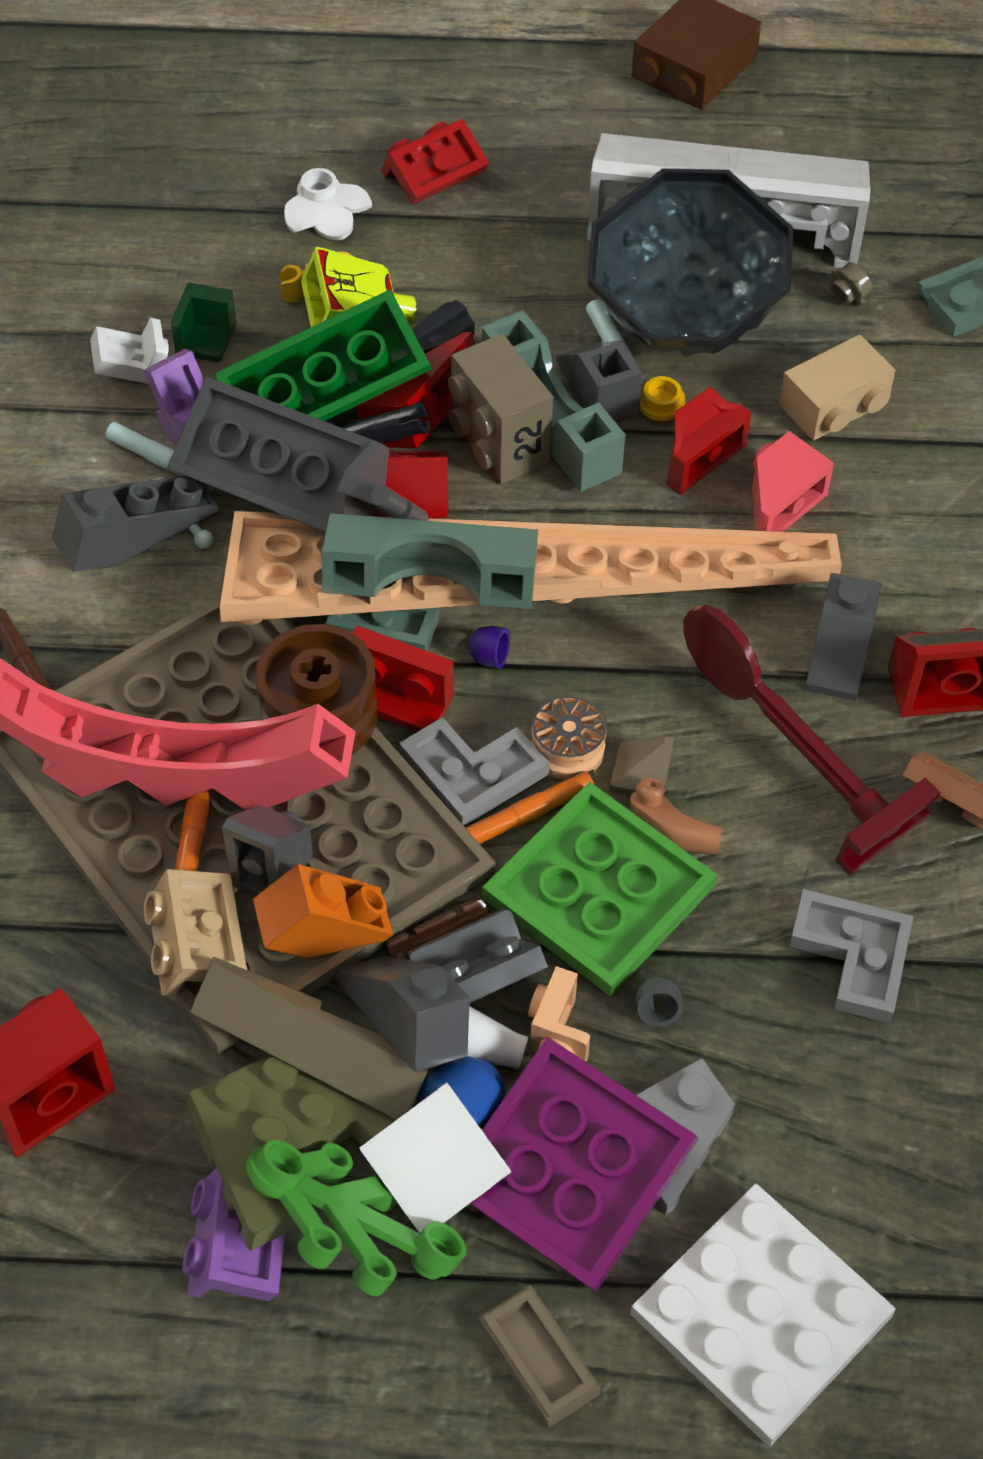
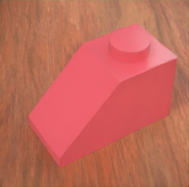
(788, 482)

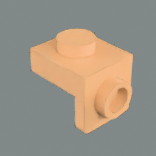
(551, 1010)

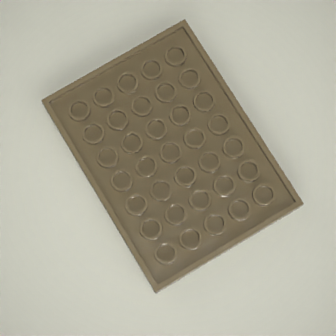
(369, 827)

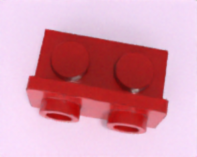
(435, 161)
(410, 682)

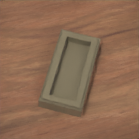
(539, 1356)

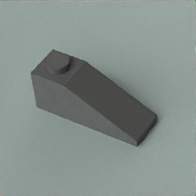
(412, 1007)

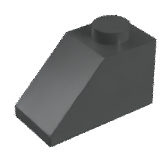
(843, 636)
(264, 846)

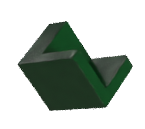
(204, 321)

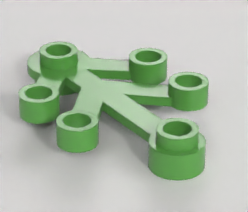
(286, 1174)

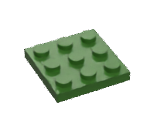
(600, 888)

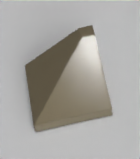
(642, 760)

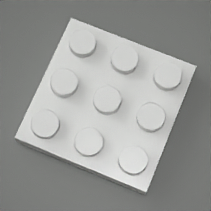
(762, 1313)

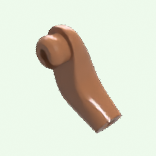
(680, 828)

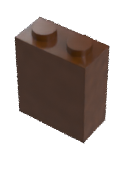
(696, 50)

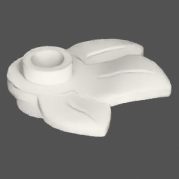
(325, 205)

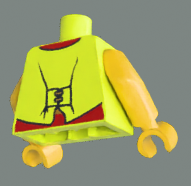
(337, 283)

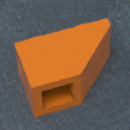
(320, 913)

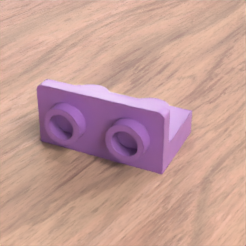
(218, 1255)

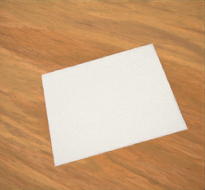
(435, 1159)

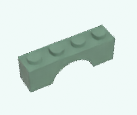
(582, 440)
(372, 552)

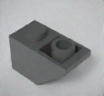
(605, 376)

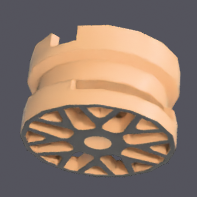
(582, 736)

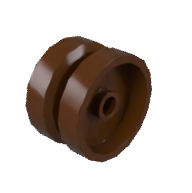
(321, 668)

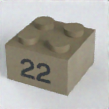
(500, 409)

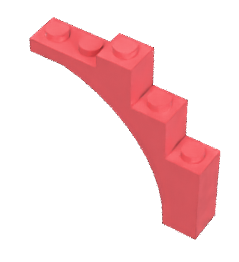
(172, 760)

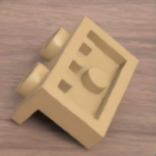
(191, 923)

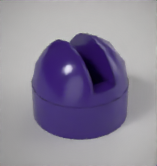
(490, 646)

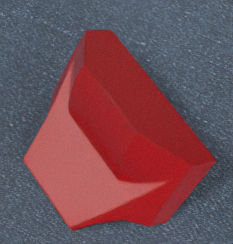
(705, 436)

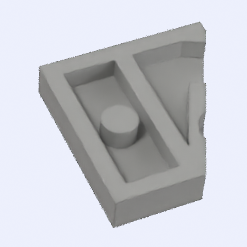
(700, 1105)

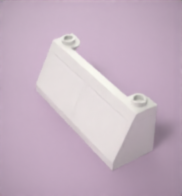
(803, 189)

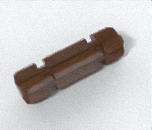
(436, 927)

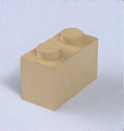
(836, 387)

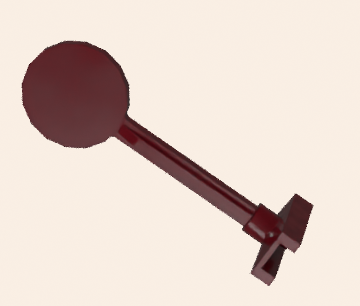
(733, 668)

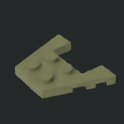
(268, 1104)

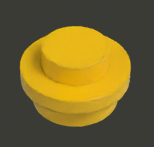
(661, 398)

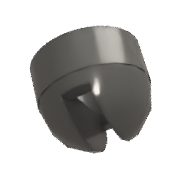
(662, 1015)

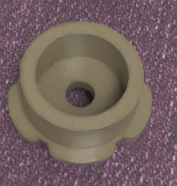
(850, 284)

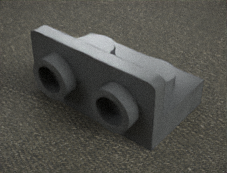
(483, 954)

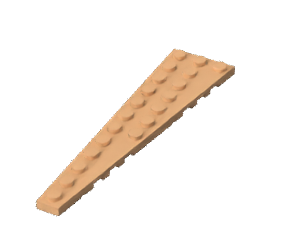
(278, 566)

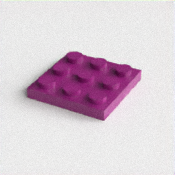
(581, 1163)

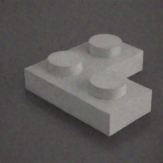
(471, 781)
(869, 942)

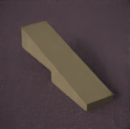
(310, 1039)

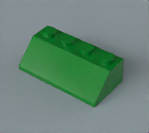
(335, 361)

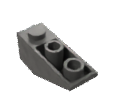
(123, 520)

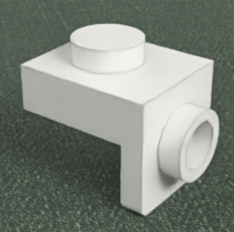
(128, 354)

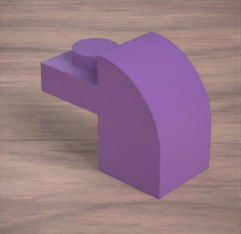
(175, 388)

